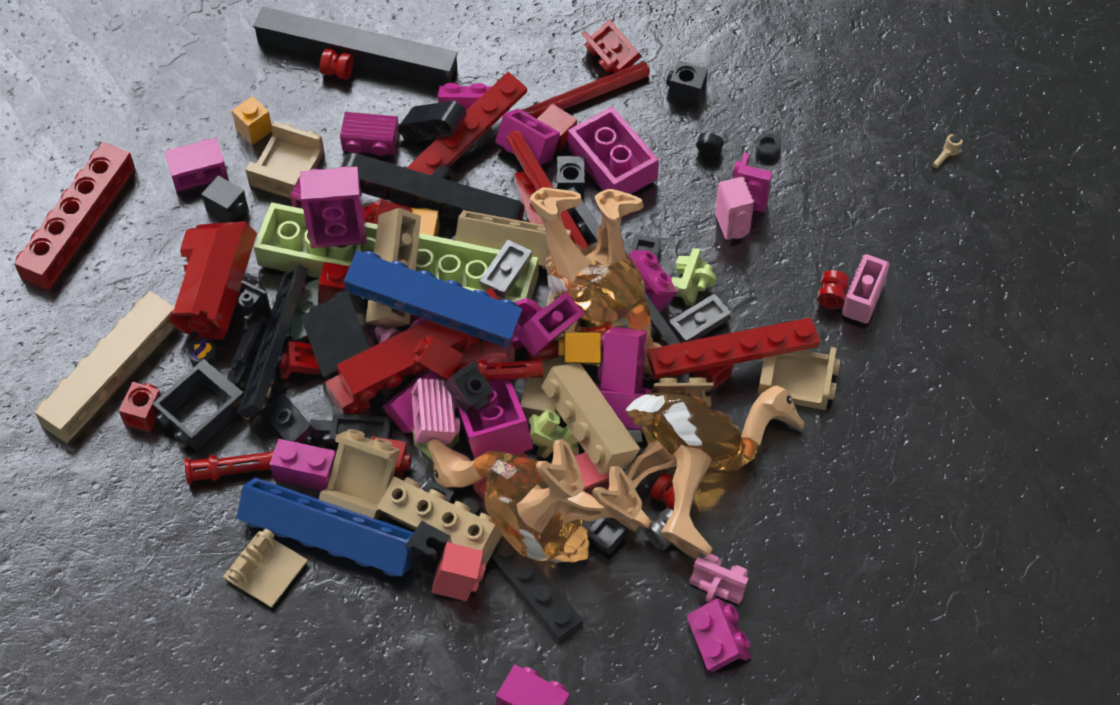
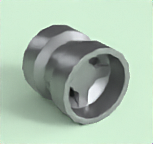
(655, 528)

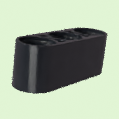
(432, 121)

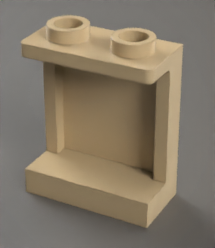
(283, 159)
(803, 375)
(360, 473)

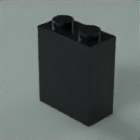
(338, 331)

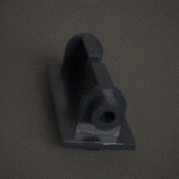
(254, 301)

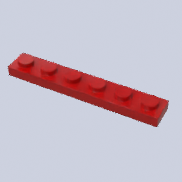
(479, 119)
(732, 348)

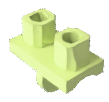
(695, 278)
(546, 431)

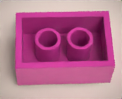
(613, 152)
(333, 207)
(498, 424)

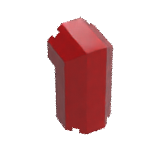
(212, 279)

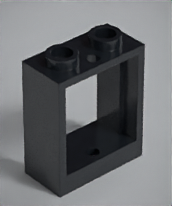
(185, 388)

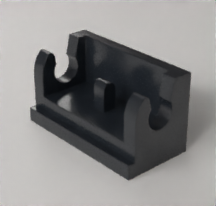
(426, 547)

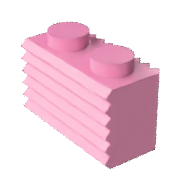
(734, 208)
(865, 288)
(434, 412)

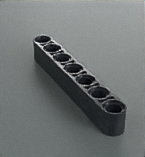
(428, 191)

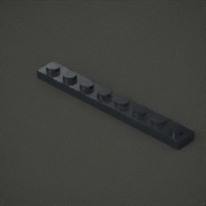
(588, 227)

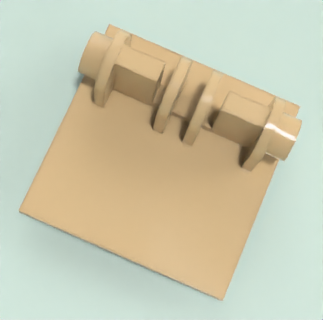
(694, 387)
(265, 568)

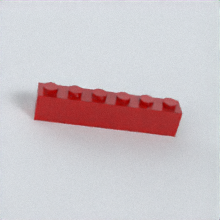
(393, 359)

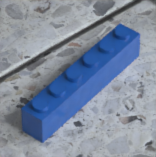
(433, 298)
(325, 526)

